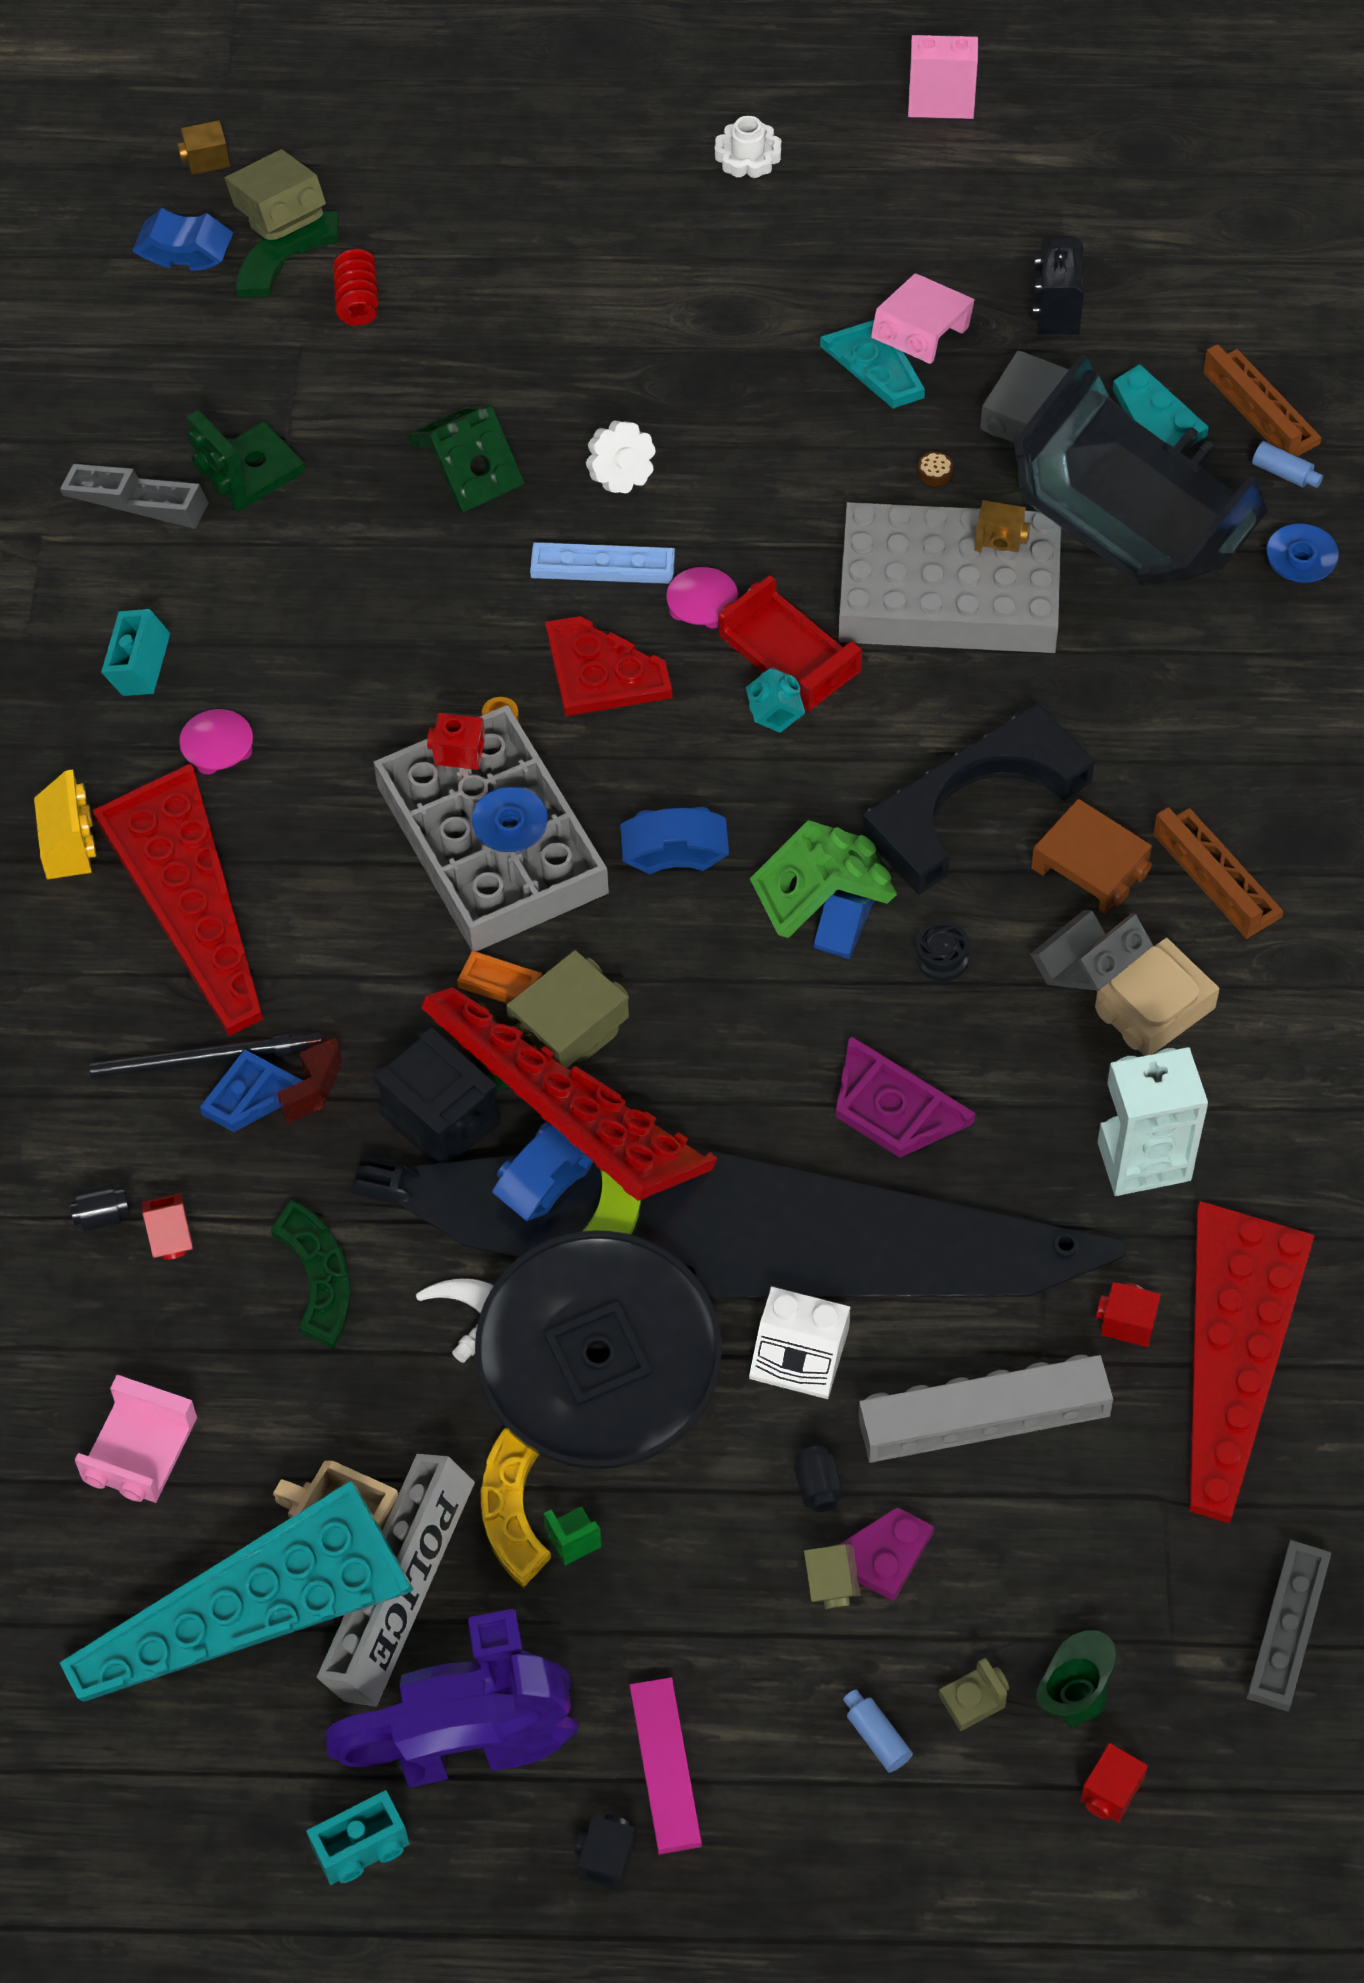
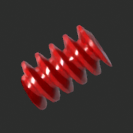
(355, 287)

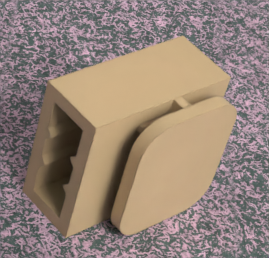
(1156, 998)

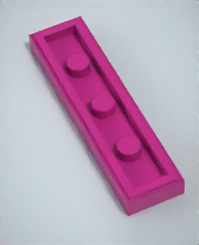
(665, 1766)

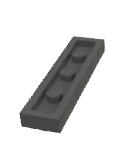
(1289, 1626)

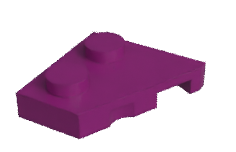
(889, 1551)

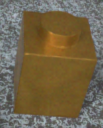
(204, 147)

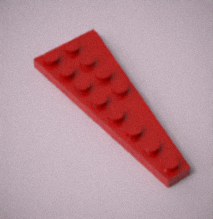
(579, 1106)

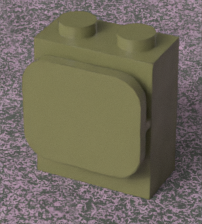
(276, 194)
(570, 1010)

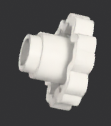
(748, 148)
(620, 456)

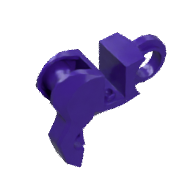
(501, 1703)

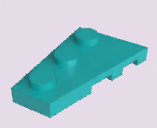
(875, 364)
(1156, 406)

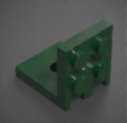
(461, 438)
(228, 461)

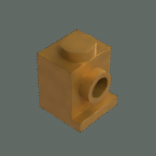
(1001, 527)

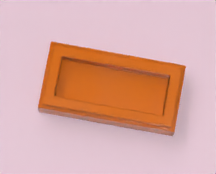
(495, 977)

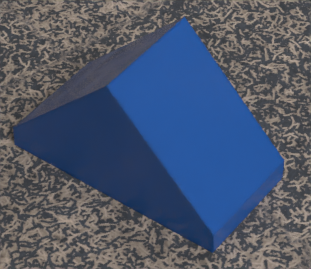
(842, 923)

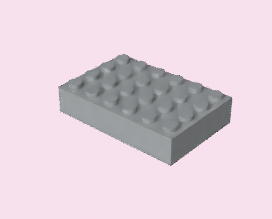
(921, 583)
(483, 888)

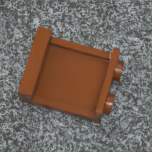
(1094, 854)

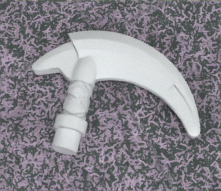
(465, 1290)

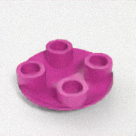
(700, 595)
(216, 740)

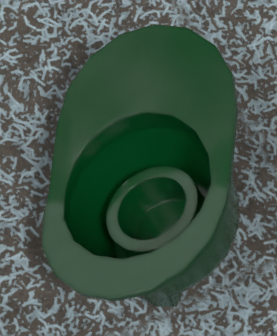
(1078, 1678)

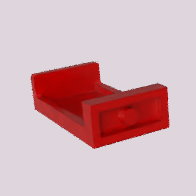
(782, 638)

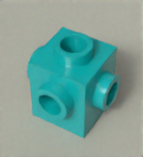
(775, 700)

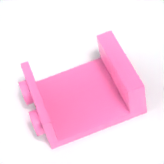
(943, 76)
(920, 315)
(138, 1440)

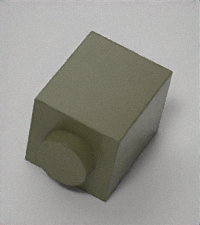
(832, 1575)

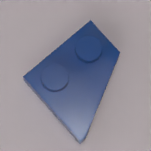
(246, 1092)

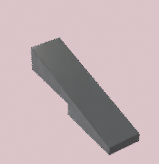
(123, 490)

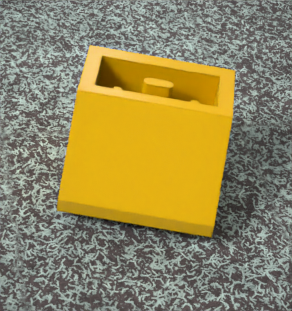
(64, 828)

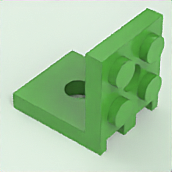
(823, 862)

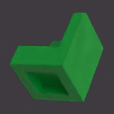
(572, 1534)

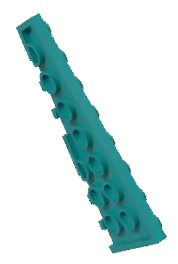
(287, 1580)

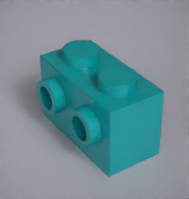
(136, 652)
(358, 1838)

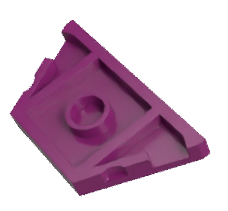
(894, 1104)

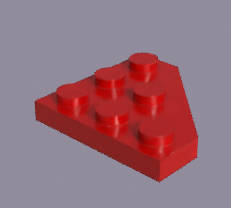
(602, 669)

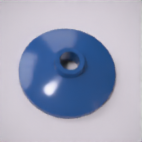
(1304, 542)
(505, 808)

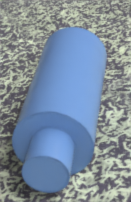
(1286, 465)
(877, 1731)

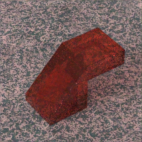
(320, 1068)

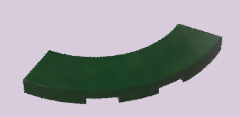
(268, 256)
(326, 1272)

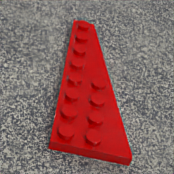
(176, 868)
(1241, 1315)

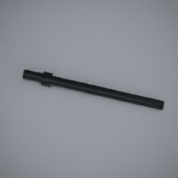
(281, 1044)

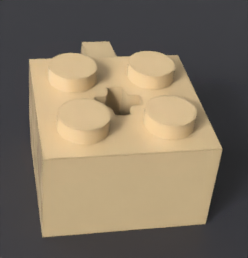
(330, 1477)

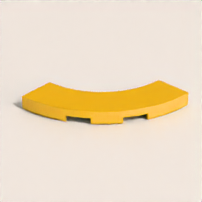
(504, 1512)

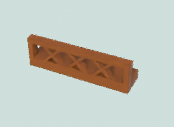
(1259, 401)
(1211, 875)

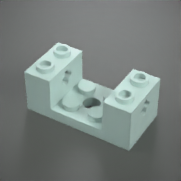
(1157, 1121)

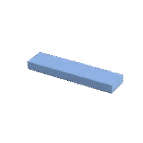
(602, 563)

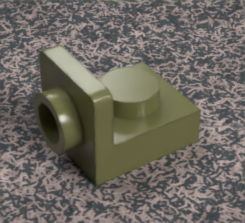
(975, 1695)

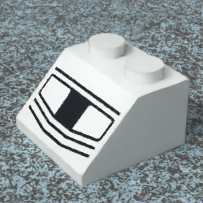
(800, 1342)

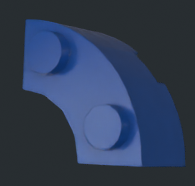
(182, 240)
(674, 839)
(540, 1173)

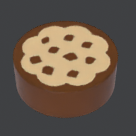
(935, 469)

